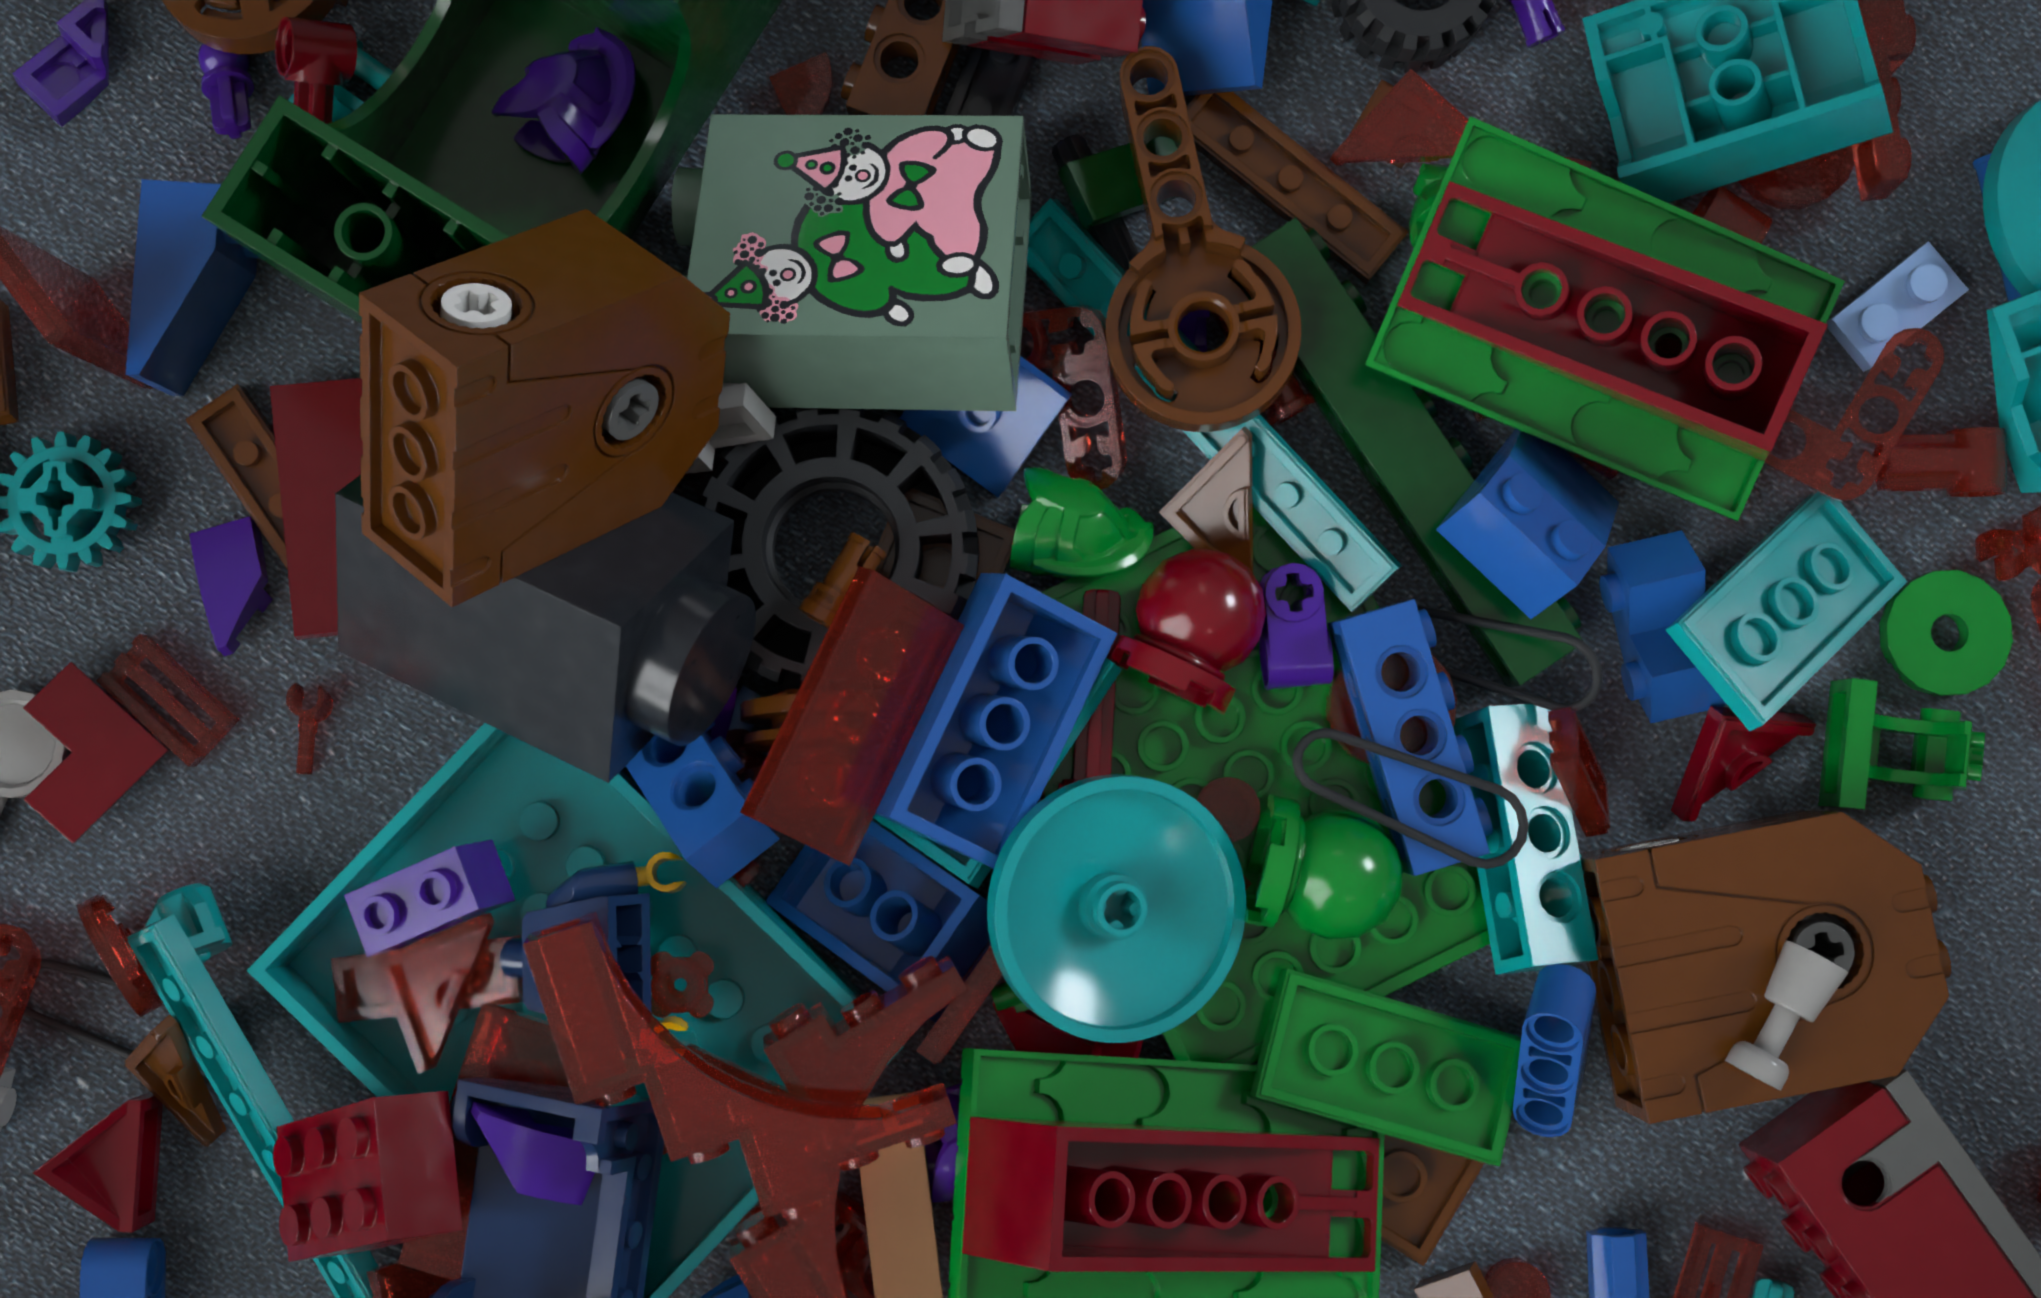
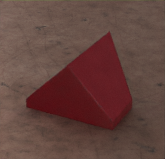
(113, 1165)

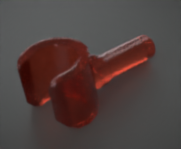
(308, 723)

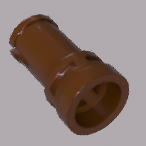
(827, 596)

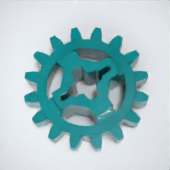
(62, 477)

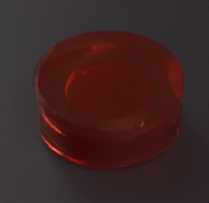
(1232, 804)
(1517, 1280)

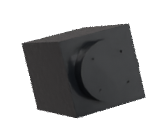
(574, 653)

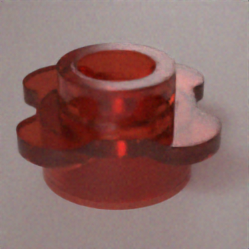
(695, 998)

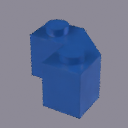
(1646, 592)

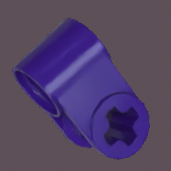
(1295, 643)

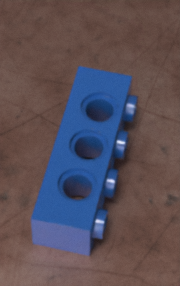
(1361, 648)
(701, 802)

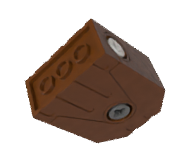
(530, 400)
(1696, 933)

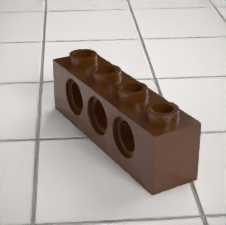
(895, 35)

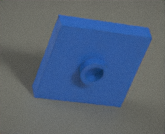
(994, 443)

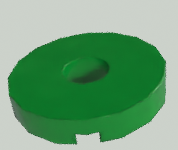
(1982, 628)

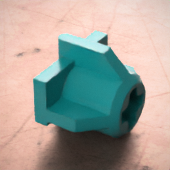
(198, 916)

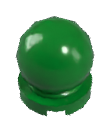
(1326, 871)

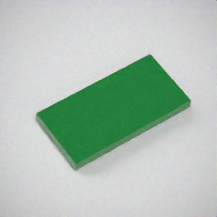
(1388, 1067)

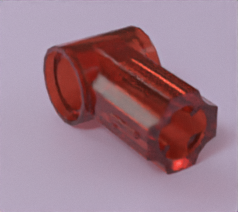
(1958, 462)

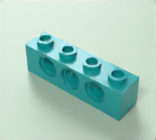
(1549, 866)

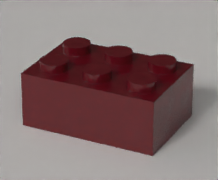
(368, 1176)

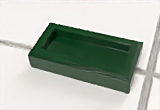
(1107, 182)

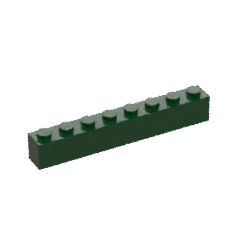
(1401, 449)

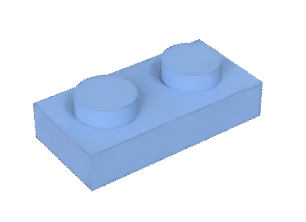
(1898, 301)

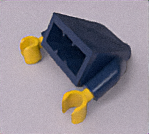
(621, 913)

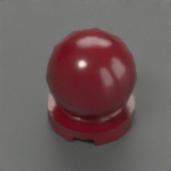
(1195, 623)

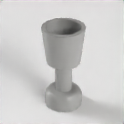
(1799, 989)

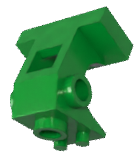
(1943, 749)

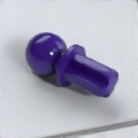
(228, 89)

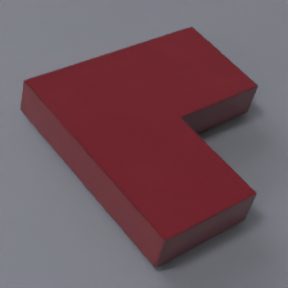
(106, 757)

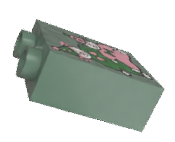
(864, 256)

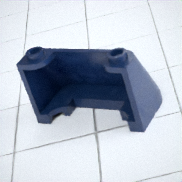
(550, 1247)

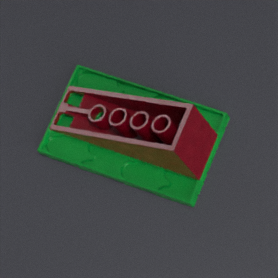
(1547, 307)
(1154, 1184)

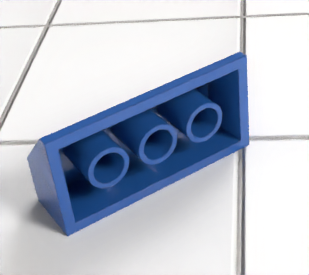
(996, 718)

